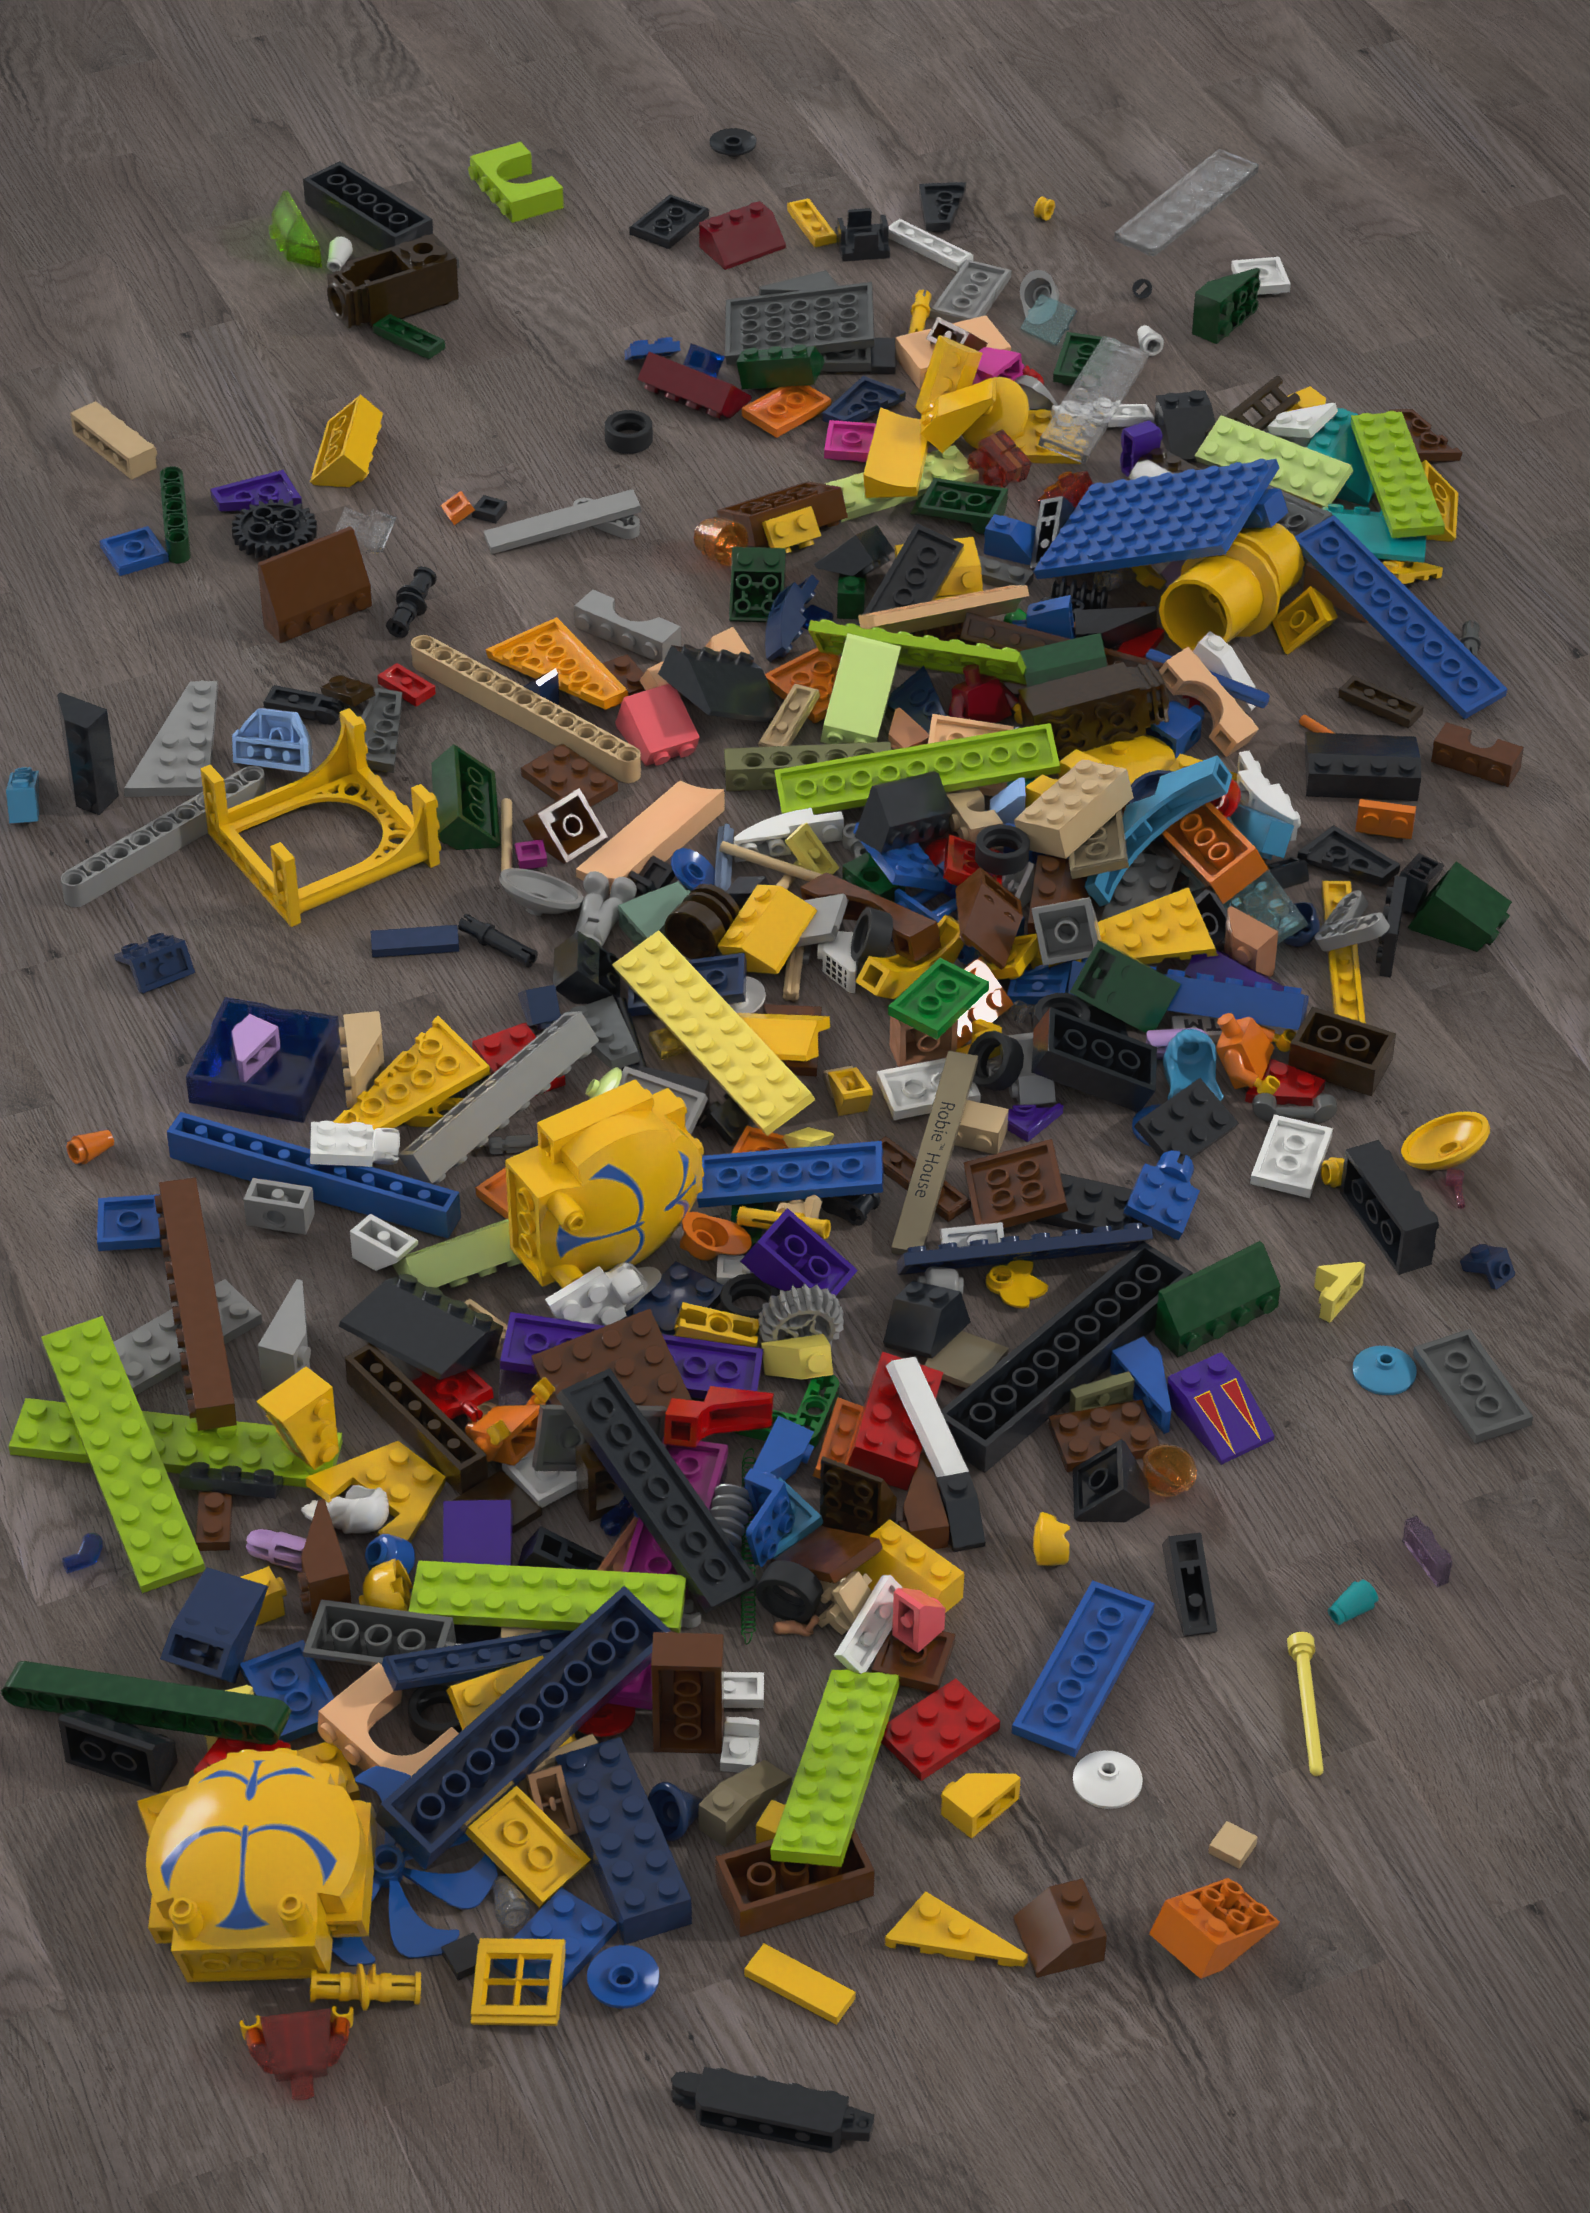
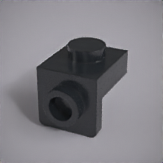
(653, 876)

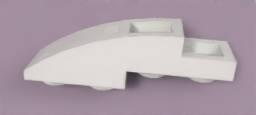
(1262, 796)
(770, 835)

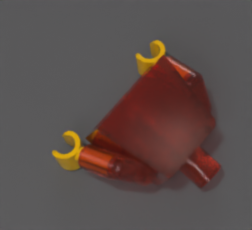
(298, 2045)

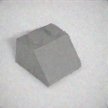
(1066, 930)

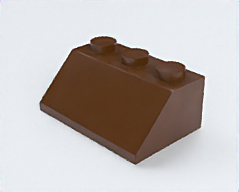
(1054, 885)

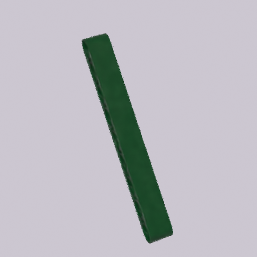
(147, 1702)

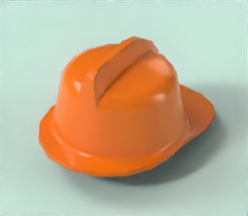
(710, 1236)

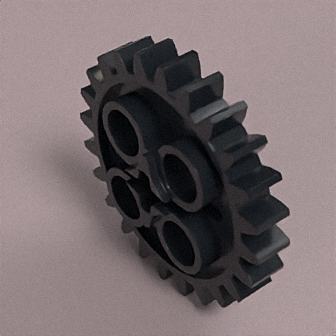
(273, 528)

